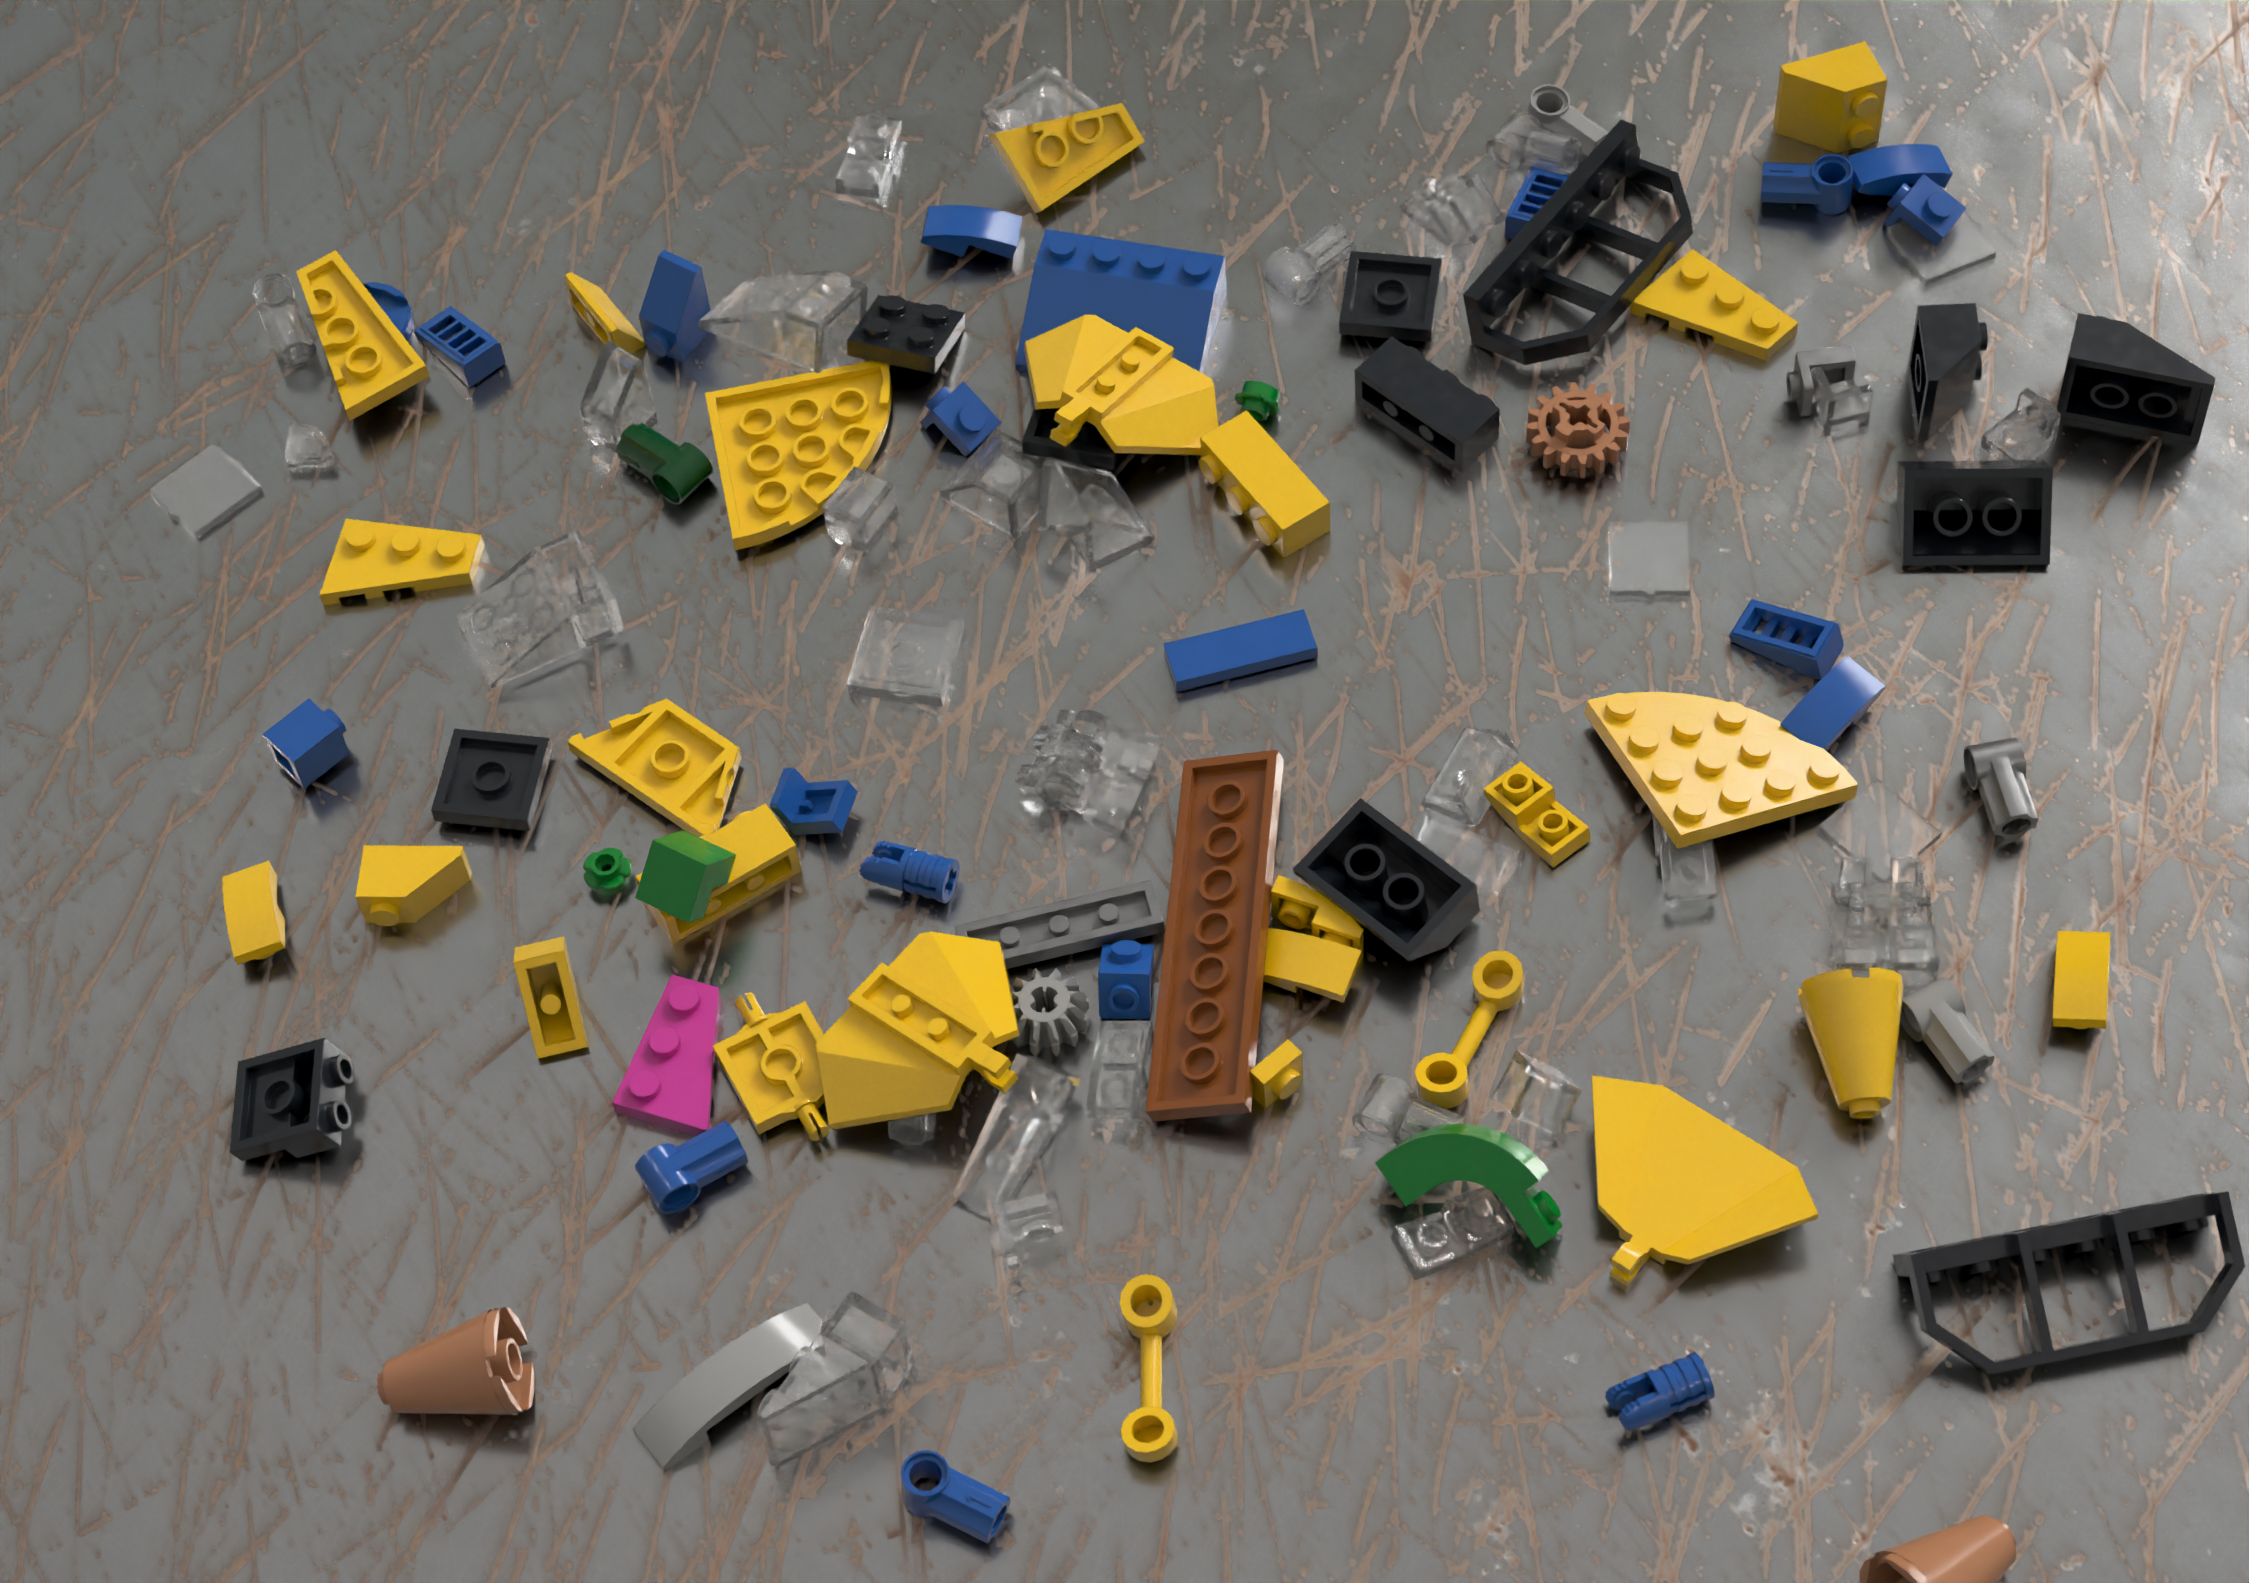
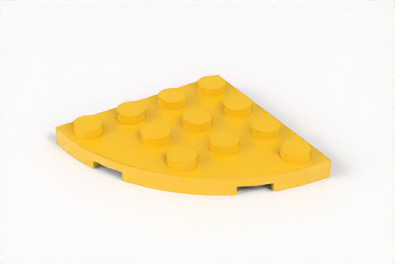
(794, 442)
(1714, 763)

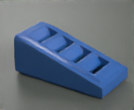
(1516, 216)
(468, 368)
(1814, 654)

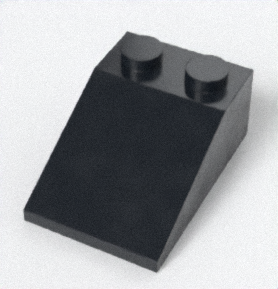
(2132, 382)

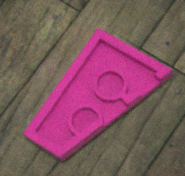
(674, 1063)

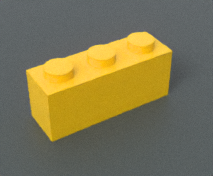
(1264, 484)
(762, 861)

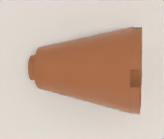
(463, 1370)
(1962, 1553)

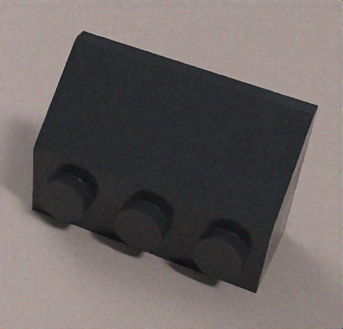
(1974, 512)
(1390, 883)

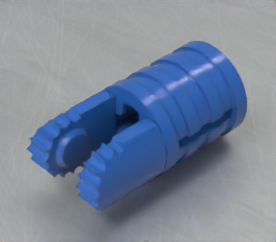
(912, 871)
(1661, 1392)

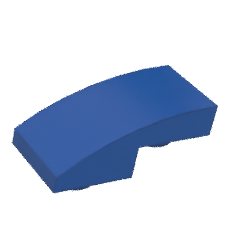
(1888, 167)
(957, 226)
(1833, 704)

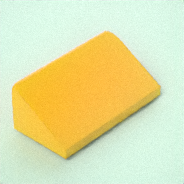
(601, 314)

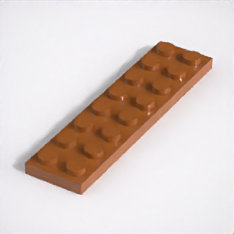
(1215, 937)

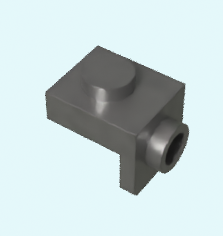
(1837, 364)

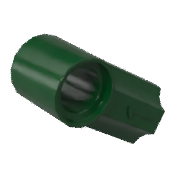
(672, 468)

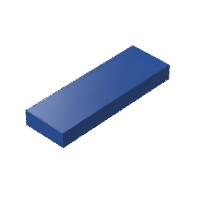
(1240, 650)

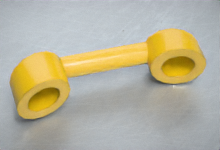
(1497, 987)
(1149, 1430)

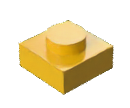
(1278, 1074)

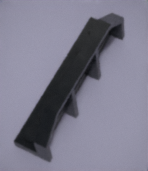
(1547, 231)
(2084, 1235)

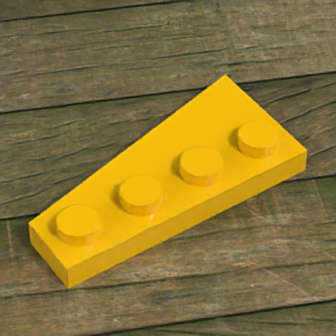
(359, 339)

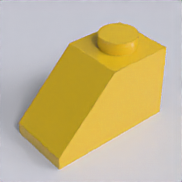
(408, 881)
(550, 997)

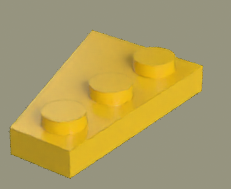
(1065, 152)
(1711, 301)
(393, 556)

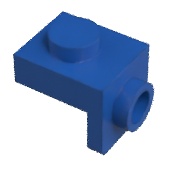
(1925, 209)
(961, 417)
(814, 805)
(1125, 980)

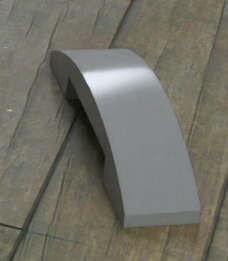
(724, 1383)

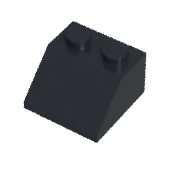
(1944, 362)

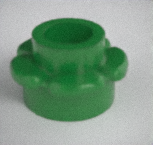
(1258, 399)
(609, 881)

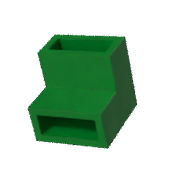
(682, 874)

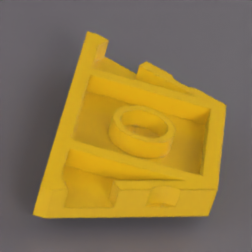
(667, 763)

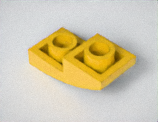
(1535, 815)
(1306, 908)
(252, 913)
(1310, 964)
(2081, 979)

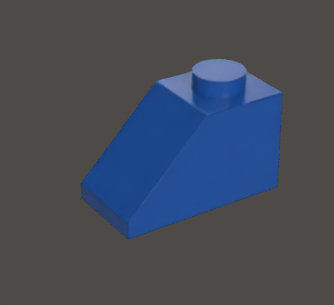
(674, 307)

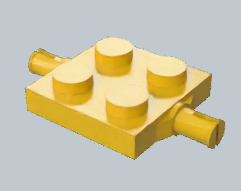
(776, 1066)

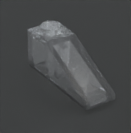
(1016, 1133)

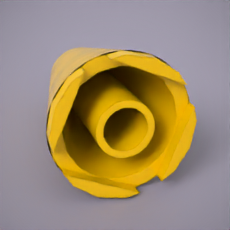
(1855, 1034)

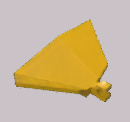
(1121, 386)
(919, 1032)
(1684, 1179)

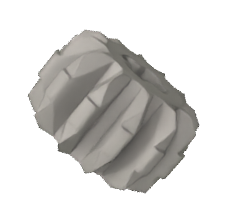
(1049, 1011)

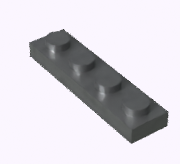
(1071, 924)

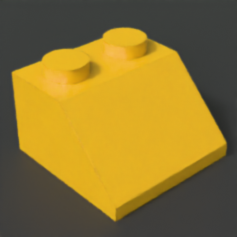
(1832, 99)

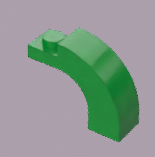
(1479, 1157)

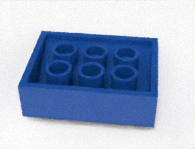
(1130, 285)

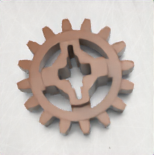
(1577, 429)

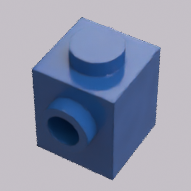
(307, 742)

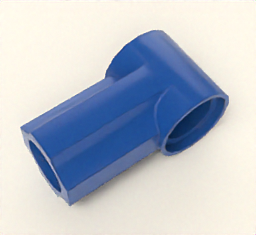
(1823, 184)
(678, 1173)
(955, 1499)

